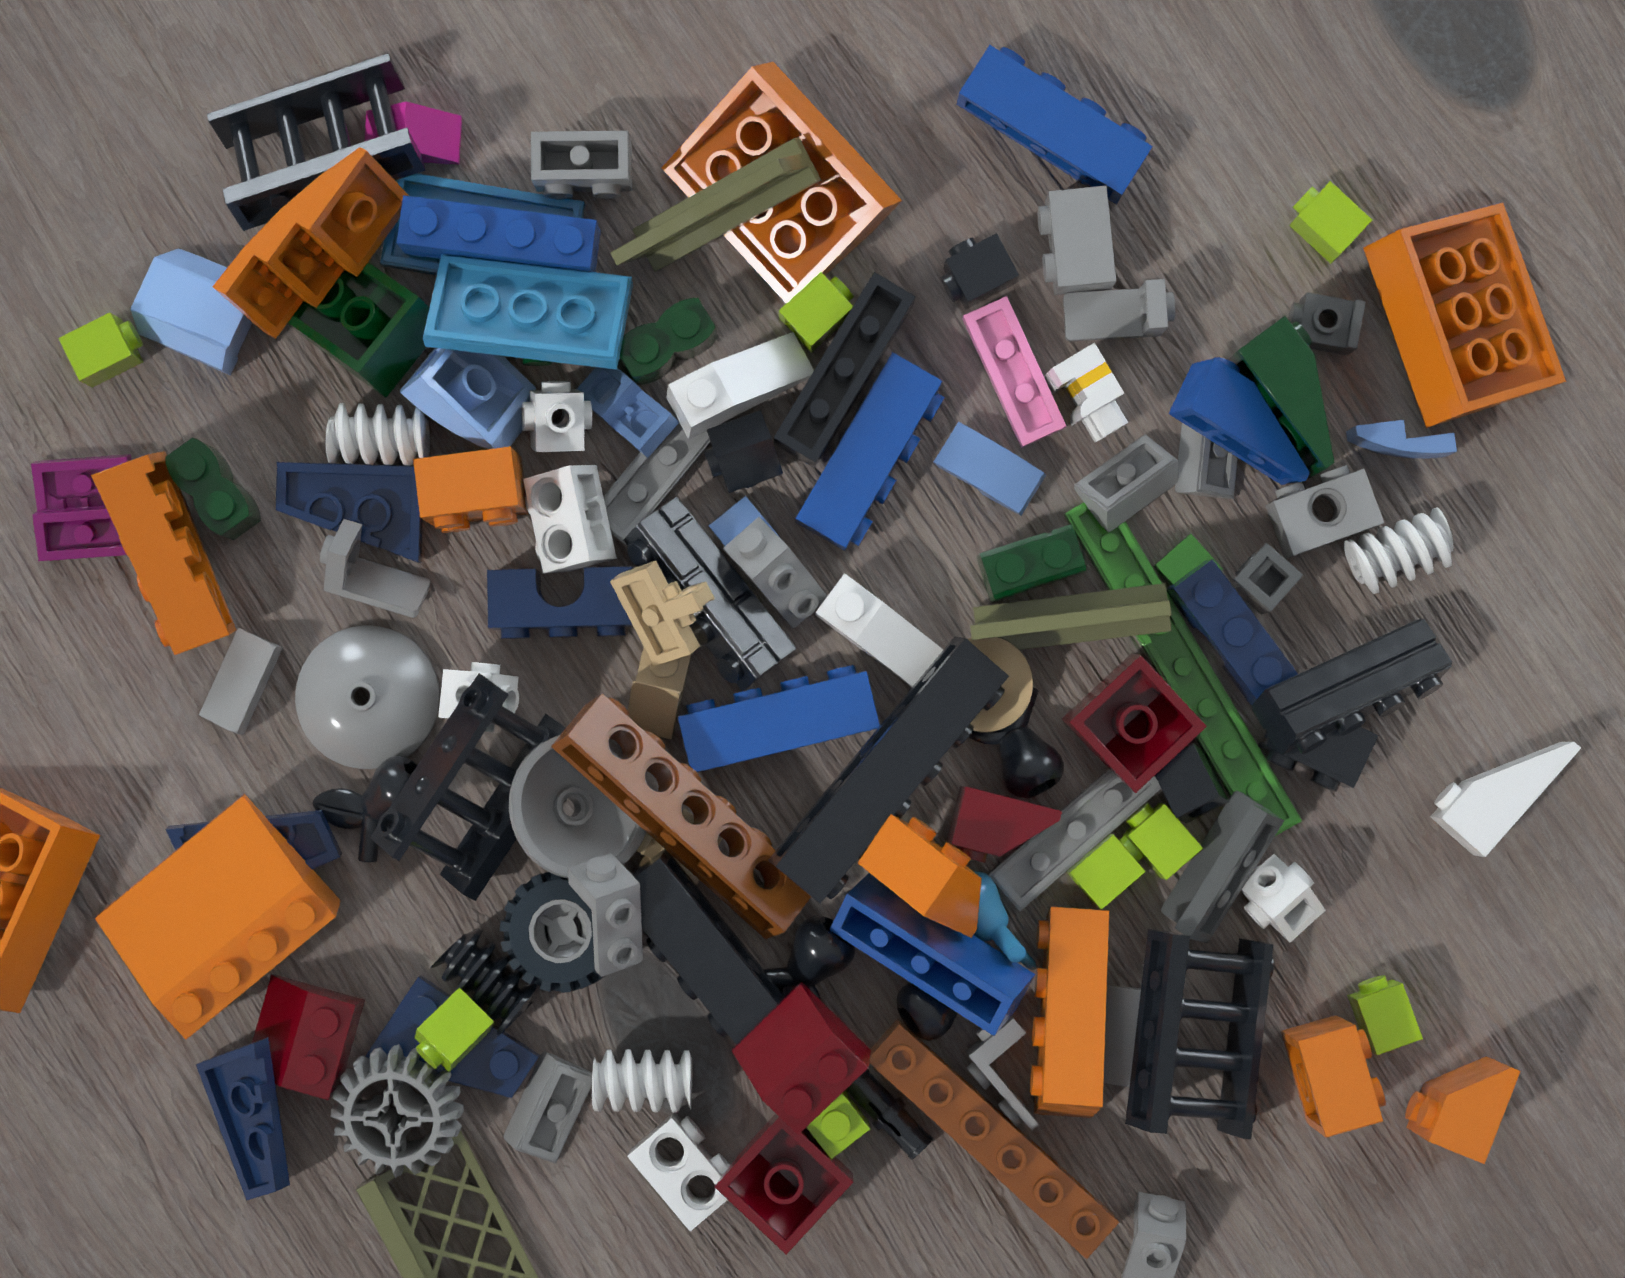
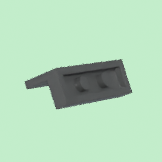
(1221, 867)

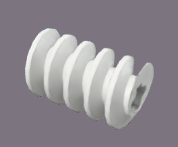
(377, 435)
(1400, 550)
(642, 1081)

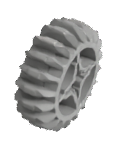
(361, 1115)

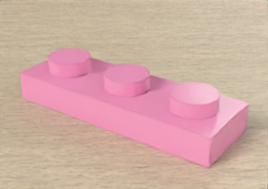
(1014, 372)

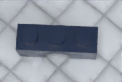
(519, 606)
(1231, 627)

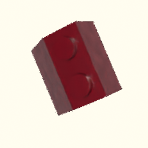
(1134, 722)
(995, 823)
(308, 1034)
(801, 1058)
(784, 1182)

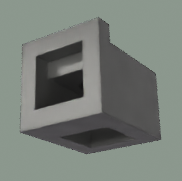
(1347, 316)
(1265, 579)

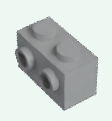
(581, 163)
(1078, 240)

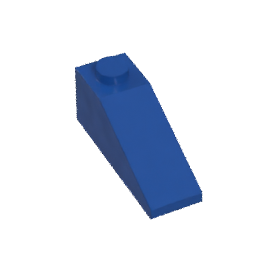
(1237, 418)

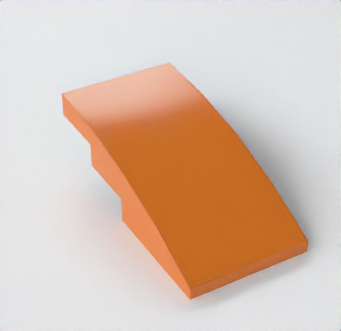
(312, 240)

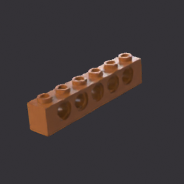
(659, 814)
(992, 1139)

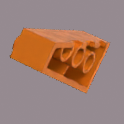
(165, 552)
(1071, 1012)

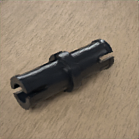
(889, 1114)

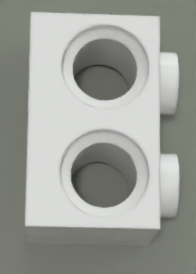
(577, 517)
(672, 1177)

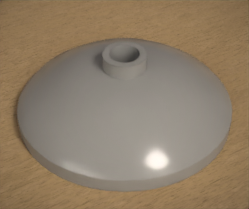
(400, 705)
(551, 835)

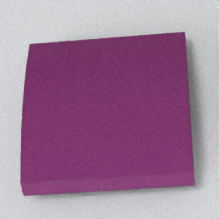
(70, 511)

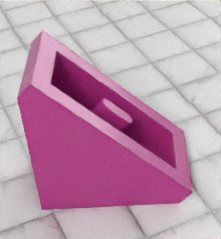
(433, 130)

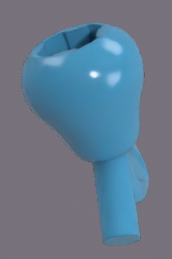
(994, 921)

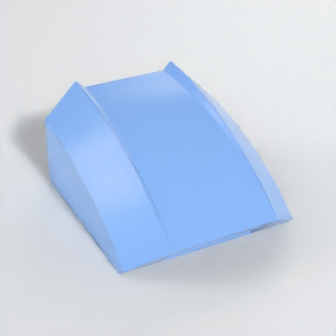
(186, 313)
(471, 395)

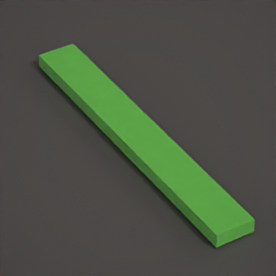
(1186, 671)

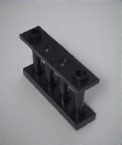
(281, 111)
(491, 833)
(1157, 1034)

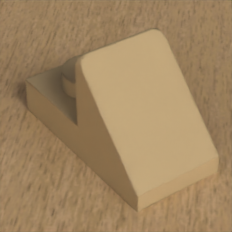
(658, 694)

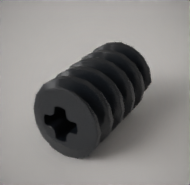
(486, 979)

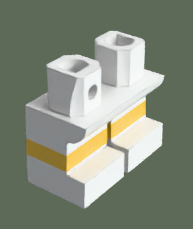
(1092, 391)

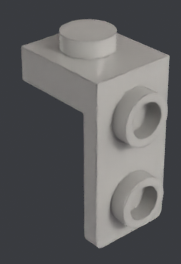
(1118, 312)
(776, 572)
(367, 580)
(616, 911)
(983, 1054)
(1157, 1237)

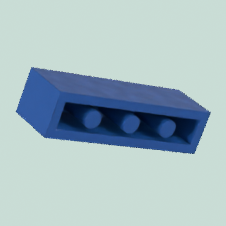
(1053, 123)
(497, 234)
(869, 451)
(778, 721)
(933, 957)

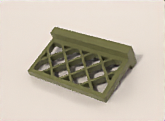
(721, 207)
(1076, 617)
(400, 1236)

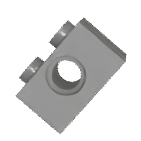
(1352, 505)

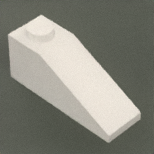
(737, 383)
(878, 630)
(1490, 803)

